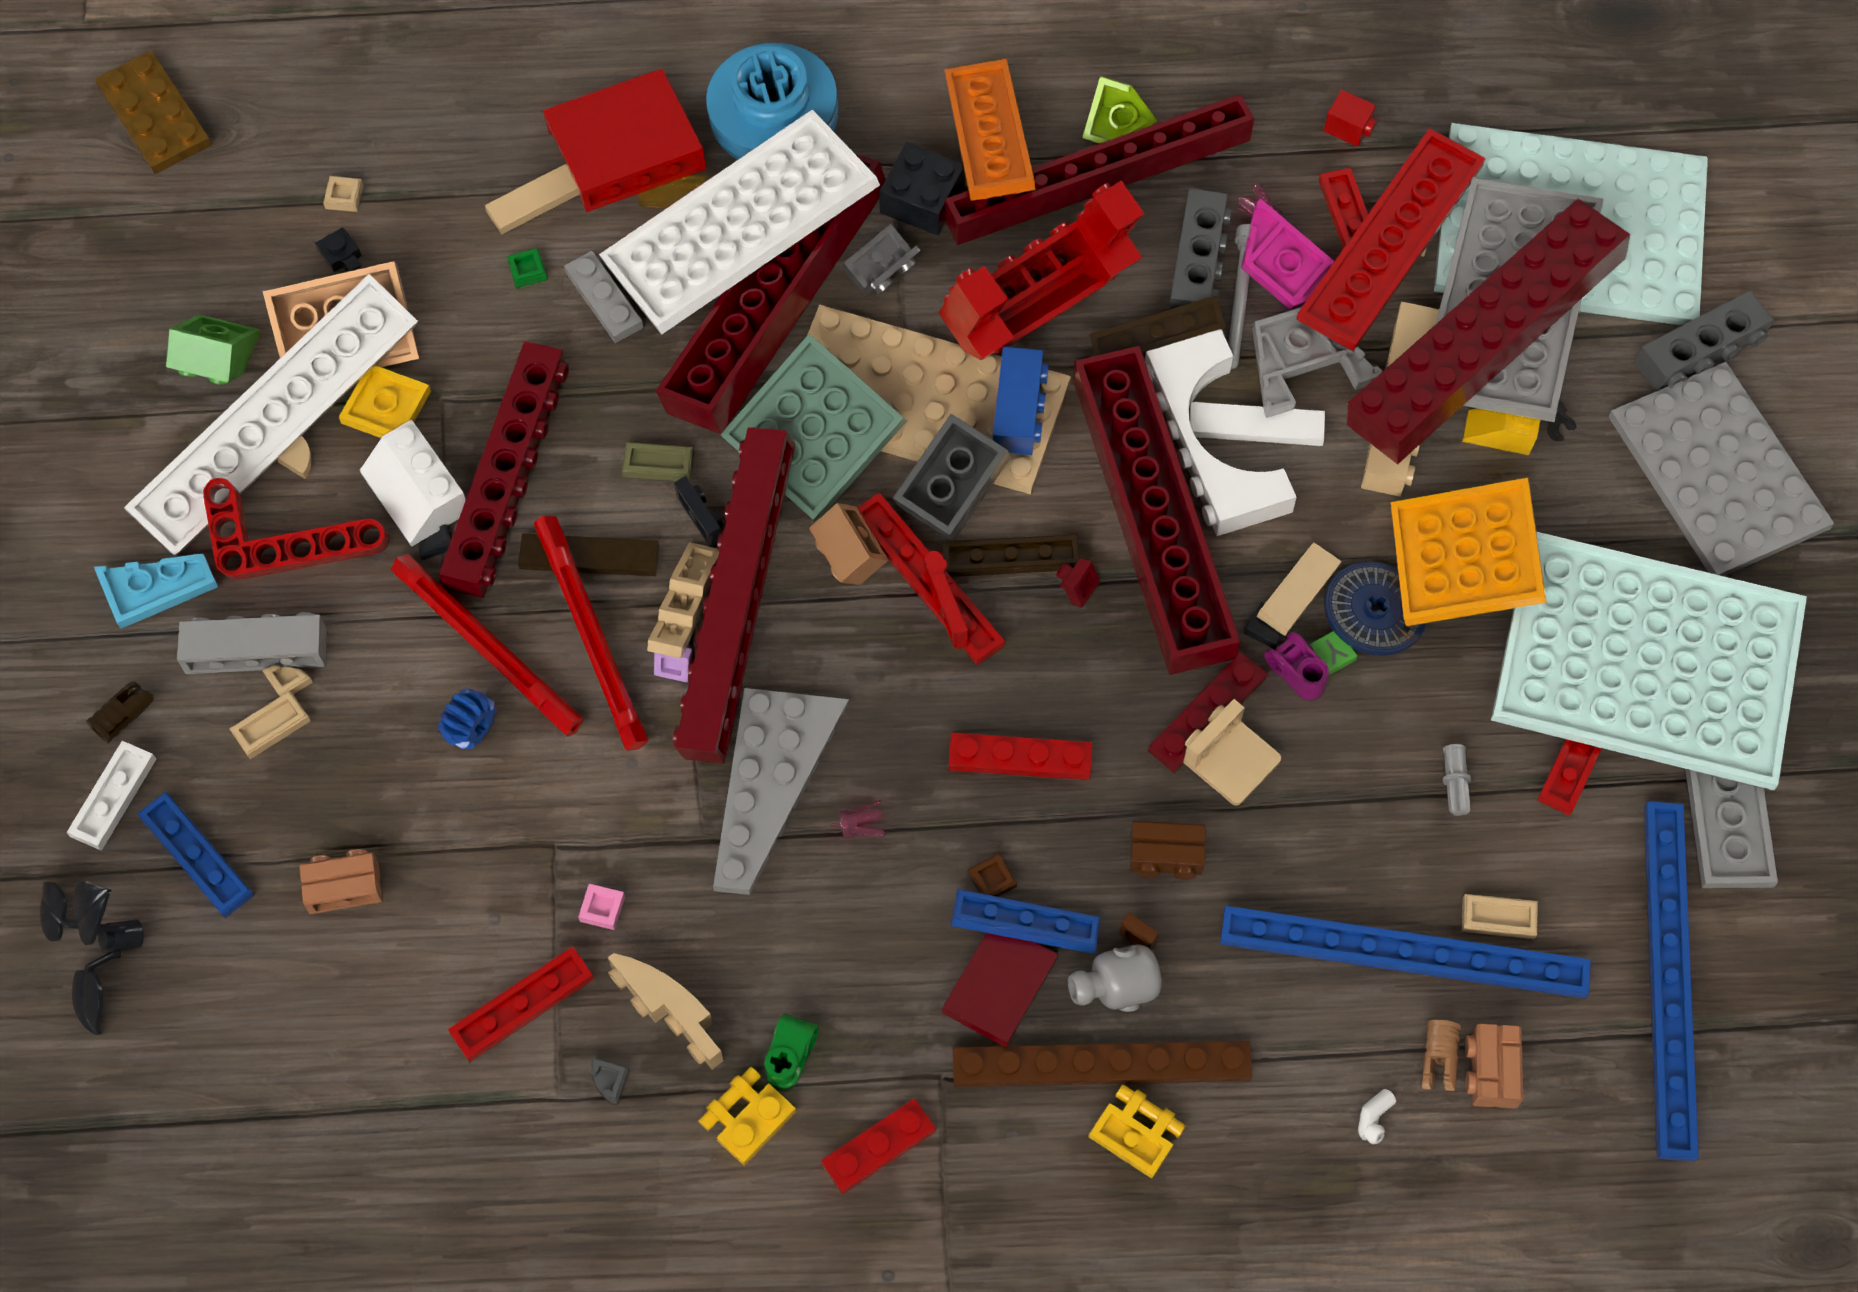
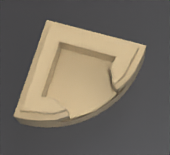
(297, 458)
(287, 679)

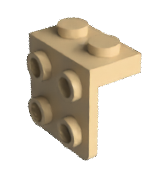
(1230, 754)

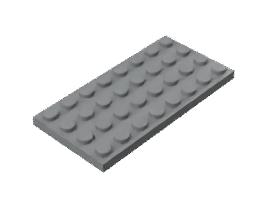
(1493, 228)

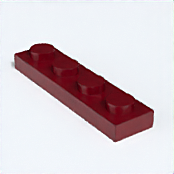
(1234, 682)

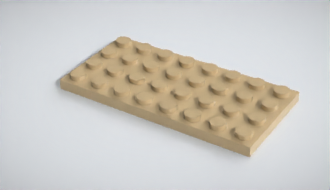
(931, 380)

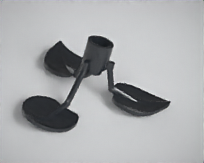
(88, 911)

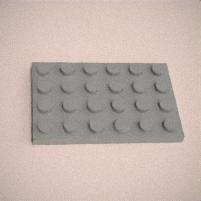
(1720, 470)

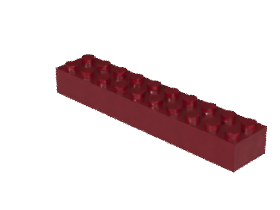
(755, 319)
(1487, 330)
(1155, 511)

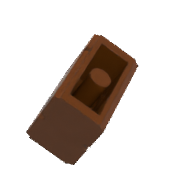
(1167, 849)

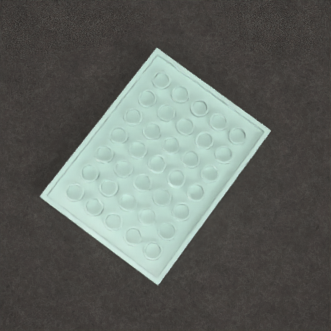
(1643, 191)
(1654, 662)

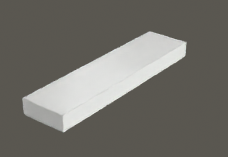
(1251, 424)

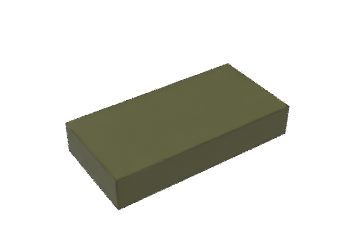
(657, 461)

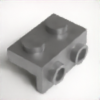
(878, 260)

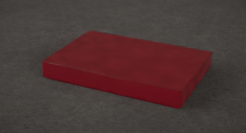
(999, 986)

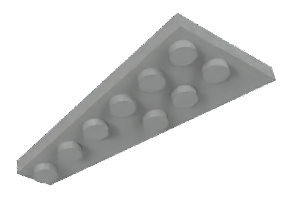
(771, 766)

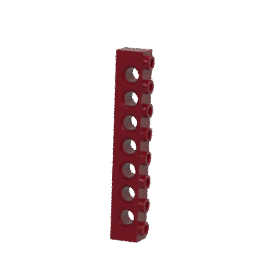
(533, 364)

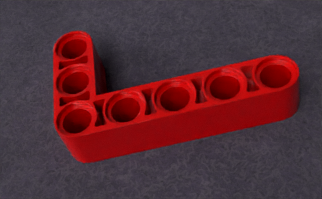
(284, 544)

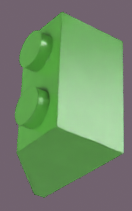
(211, 348)

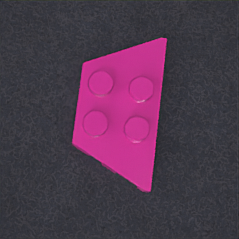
(1282, 257)

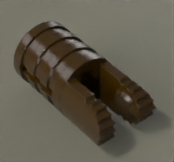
(120, 711)

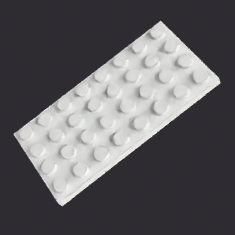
(738, 220)

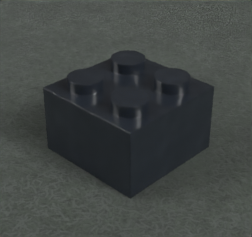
(919, 186)

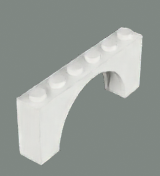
(1228, 494)

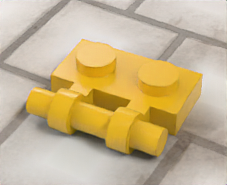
(756, 1122)
(1132, 1140)

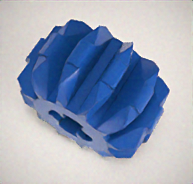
(467, 718)

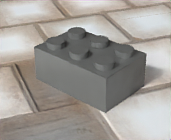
(952, 477)

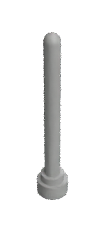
(1240, 298)

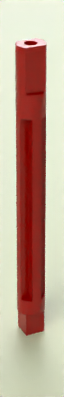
(566, 571)
(488, 645)

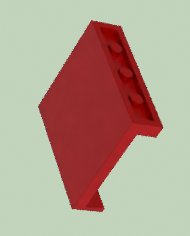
(625, 139)

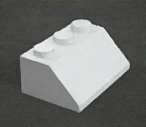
(412, 483)

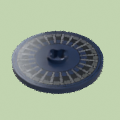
(1349, 611)

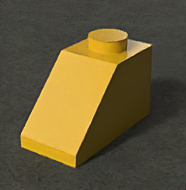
(1501, 431)

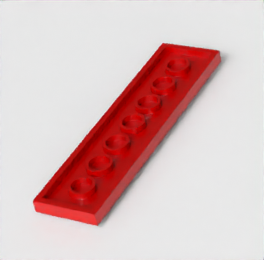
(1390, 239)

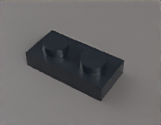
(693, 502)

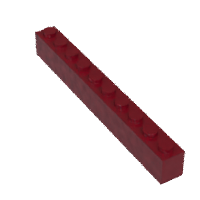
(1122, 158)
(734, 596)

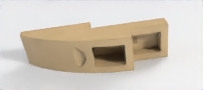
(660, 996)

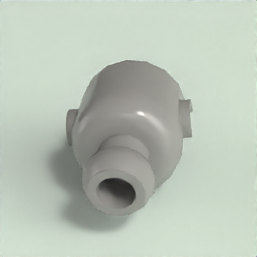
(1119, 979)

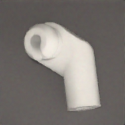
(1370, 1114)

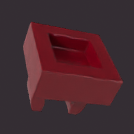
(1078, 581)

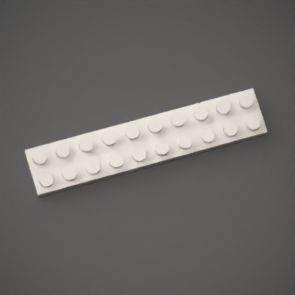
(273, 412)

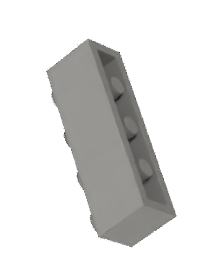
(251, 643)

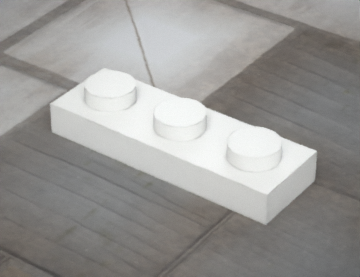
(111, 795)

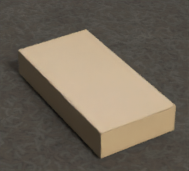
(270, 725)
(1499, 916)

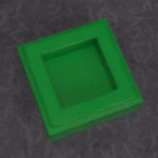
(526, 268)

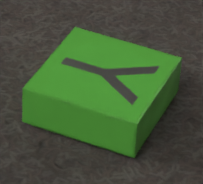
(1334, 652)

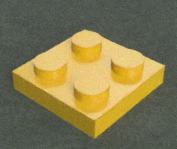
(384, 402)

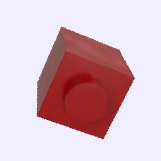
(1350, 118)

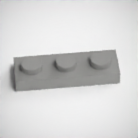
(603, 297)

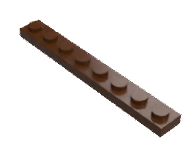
(1102, 1064)

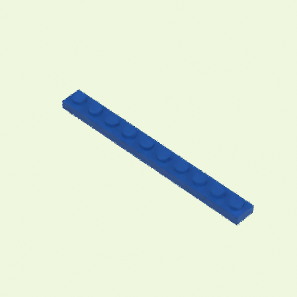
(1406, 952)
(1670, 983)

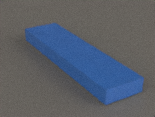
(195, 854)
(1025, 921)

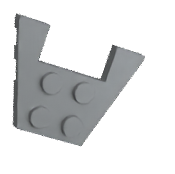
(1292, 348)

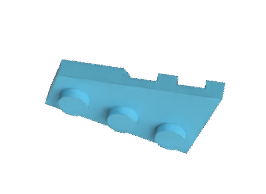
(151, 588)

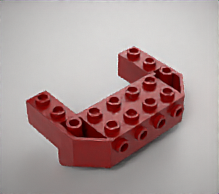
(1093, 254)

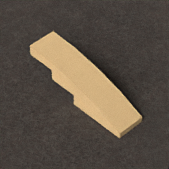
(684, 601)

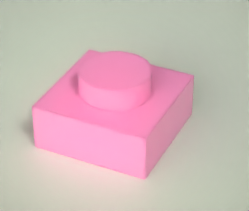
(601, 906)

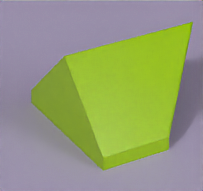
(1116, 112)

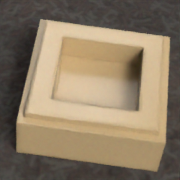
(343, 193)

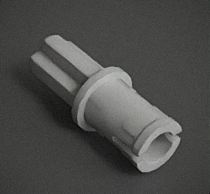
(1457, 779)

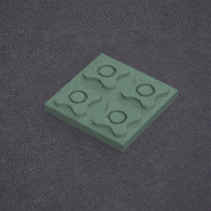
(830, 418)

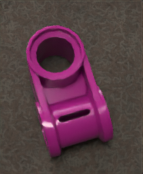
(1296, 660)

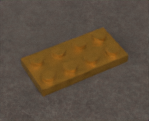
(153, 112)

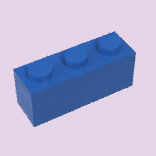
(1020, 400)

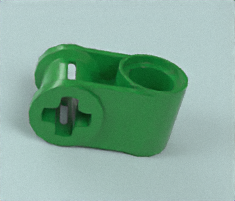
(791, 1046)

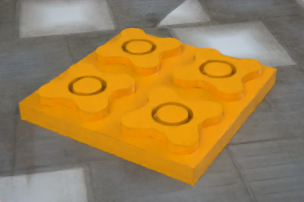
(1467, 552)

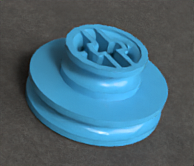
(747, 122)

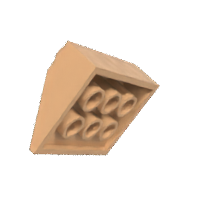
(301, 306)

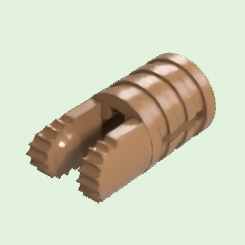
(1442, 1050)

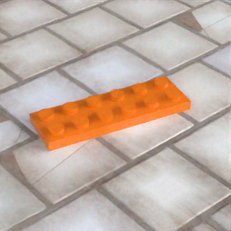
(989, 130)

